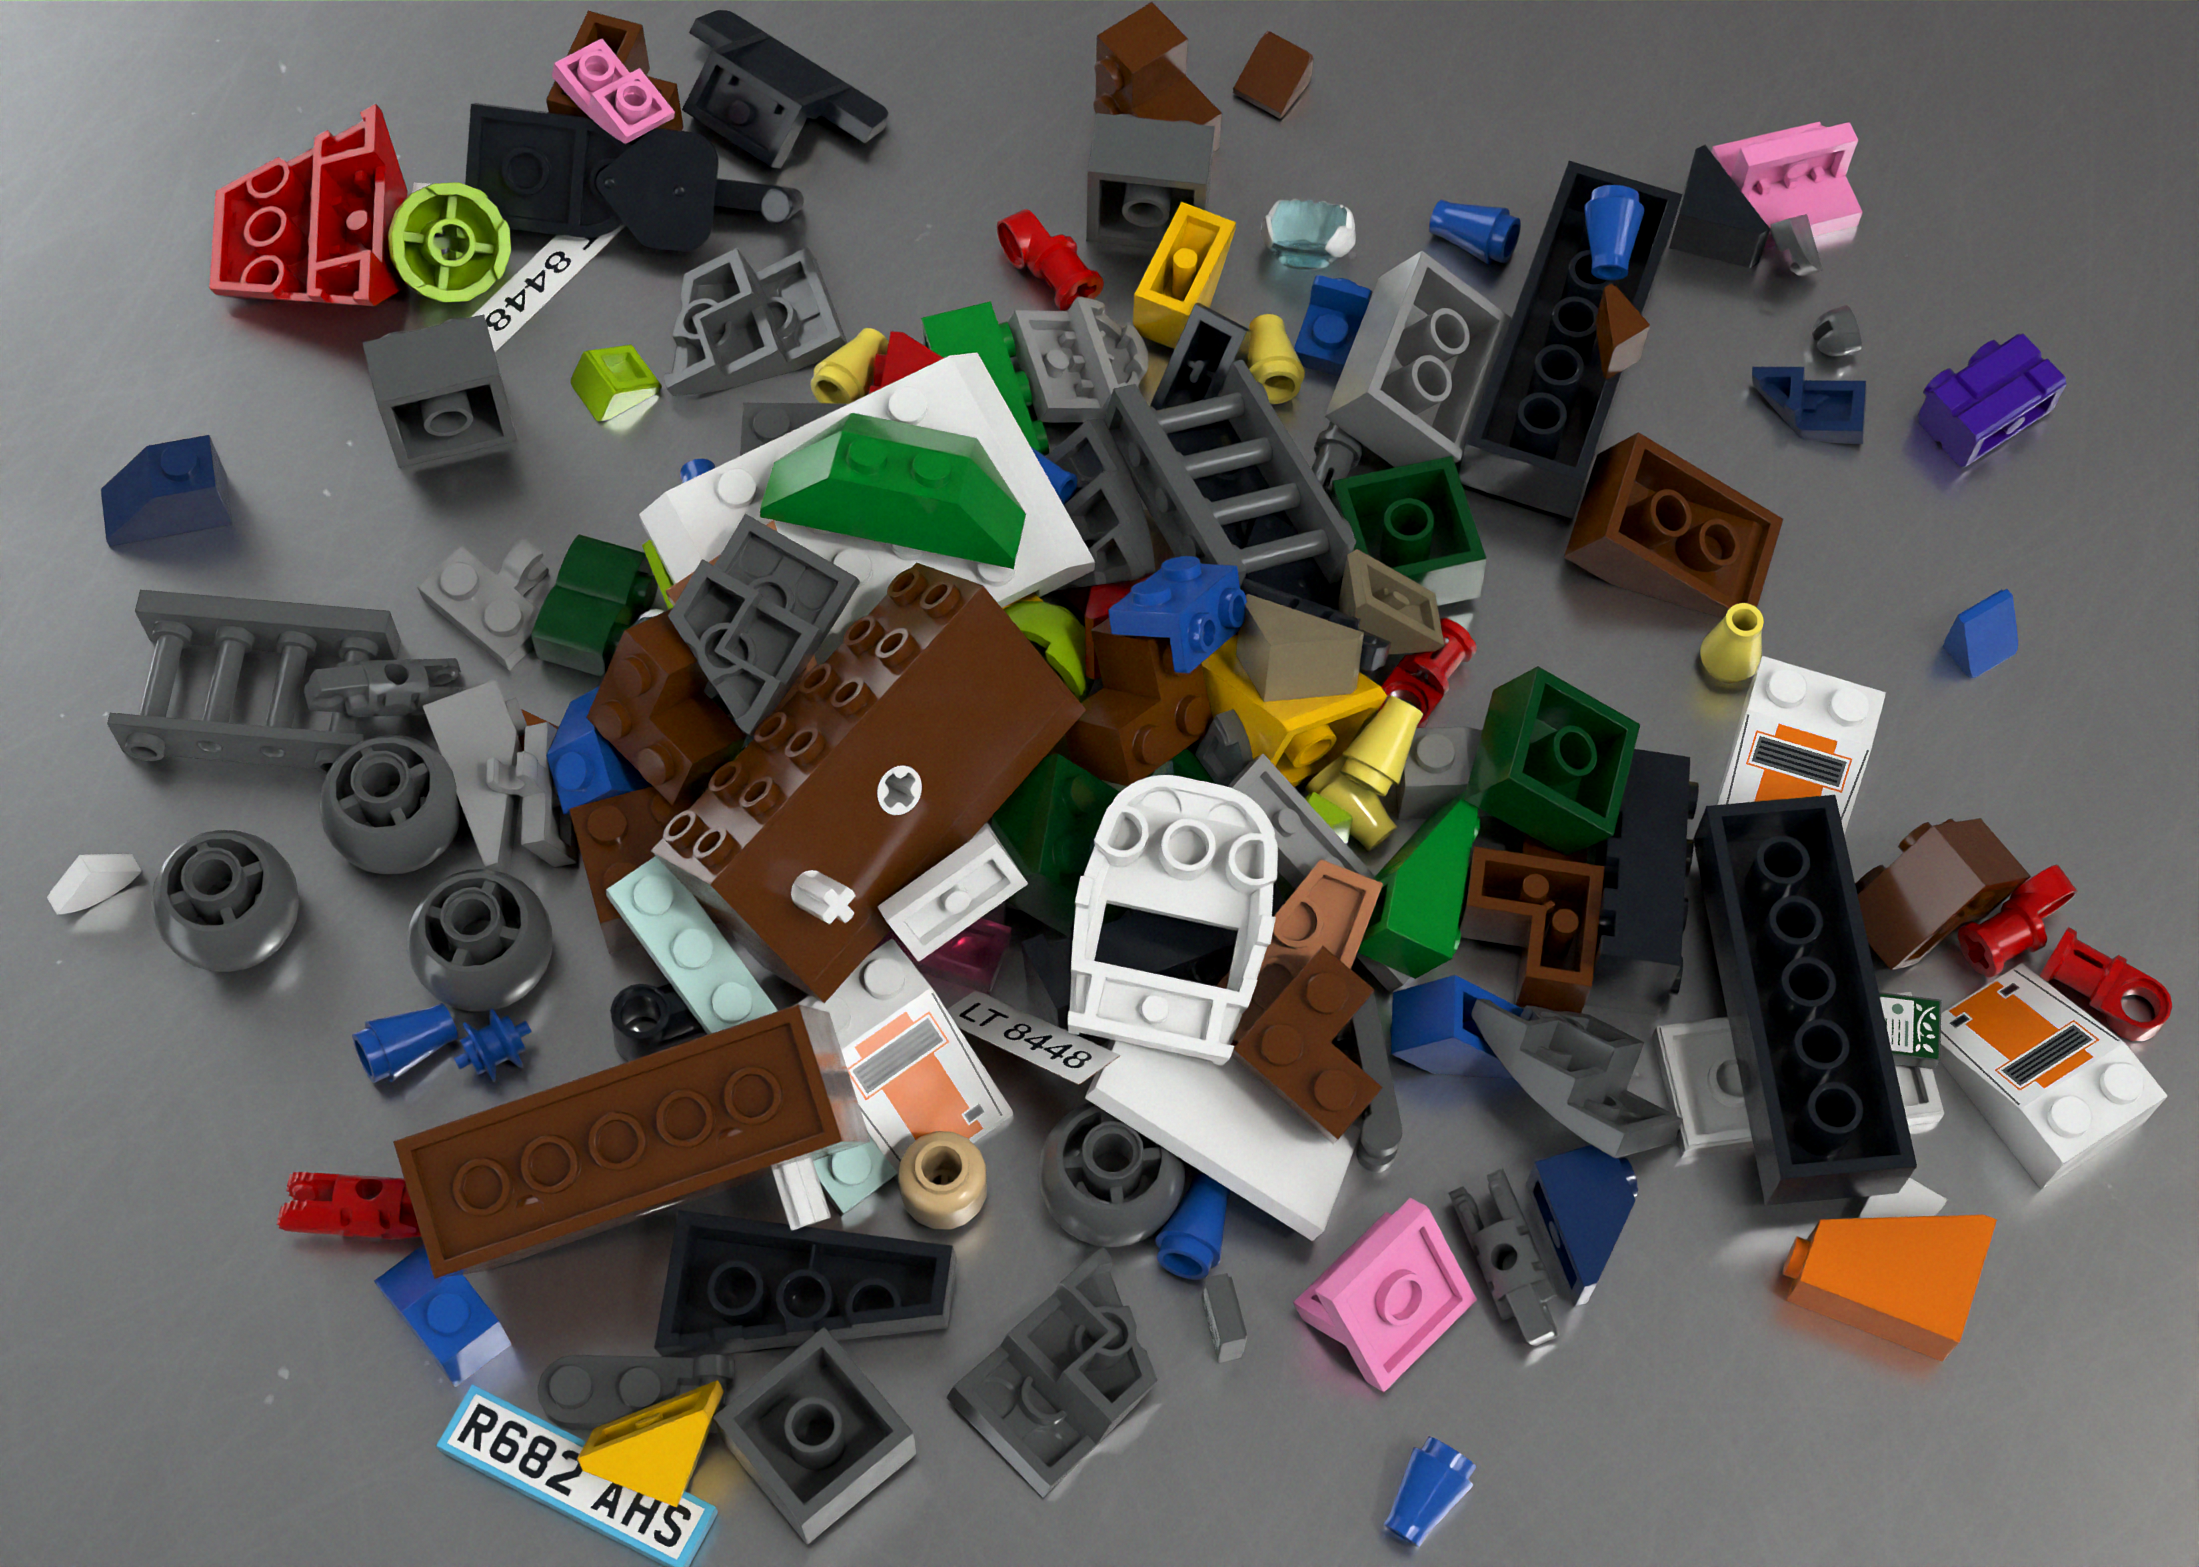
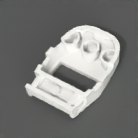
(1184, 855)

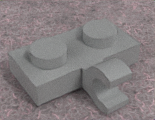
(489, 604)
(541, 821)

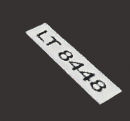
(539, 283)
(1030, 1037)

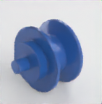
(492, 1045)

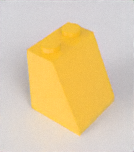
(1292, 733)

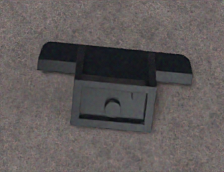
(765, 91)

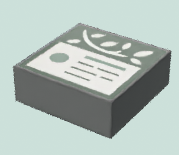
(1913, 1029)
(1224, 1317)

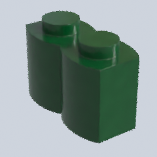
(592, 604)

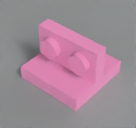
(1796, 175)
(1389, 1294)

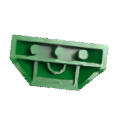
(899, 489)

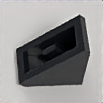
(1717, 217)
(1201, 358)

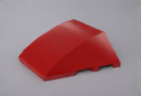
(313, 222)

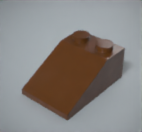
(1671, 530)

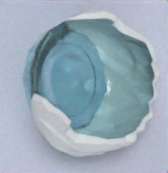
(1308, 234)

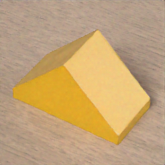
(655, 1446)

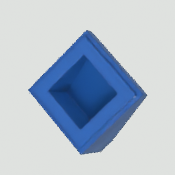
(1984, 634)

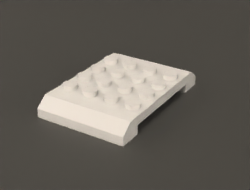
(947, 396)

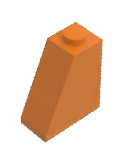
(1893, 1276)

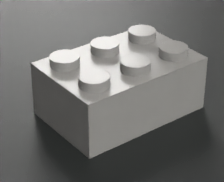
(1418, 364)

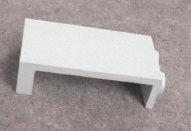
(953, 894)

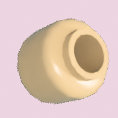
(947, 1161)

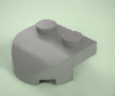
(1076, 359)

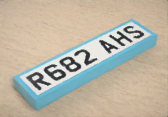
(544, 1466)

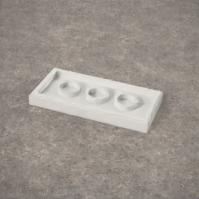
(1707, 1090)
(1228, 1130)

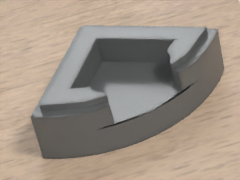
(1798, 238)
(1225, 748)

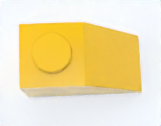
(1181, 273)

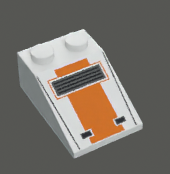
(1801, 737)
(908, 1057)
(2045, 1073)

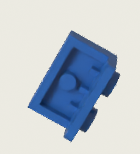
(1184, 602)

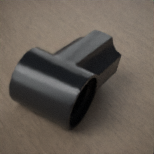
(663, 1004)

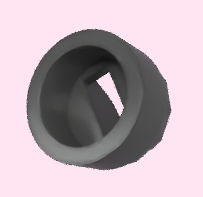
(1837, 332)

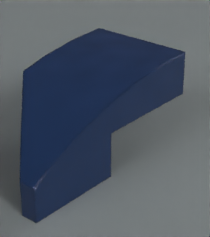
(1814, 408)

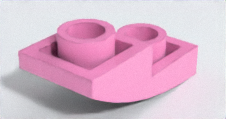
(611, 95)

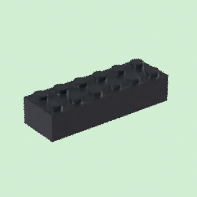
(1548, 382)
(1802, 1001)

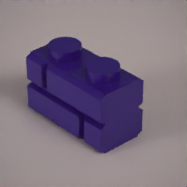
(1990, 398)

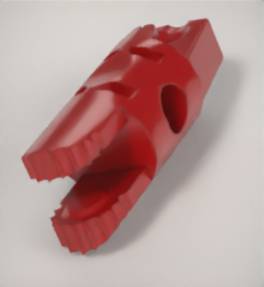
(348, 1206)

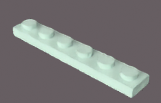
(724, 995)

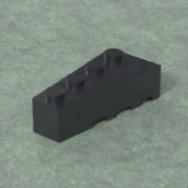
(1644, 887)
(1135, 942)
(771, 1287)

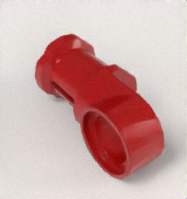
(1048, 257)
(1409, 678)
(2018, 924)
(2106, 983)

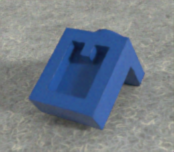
(1331, 324)

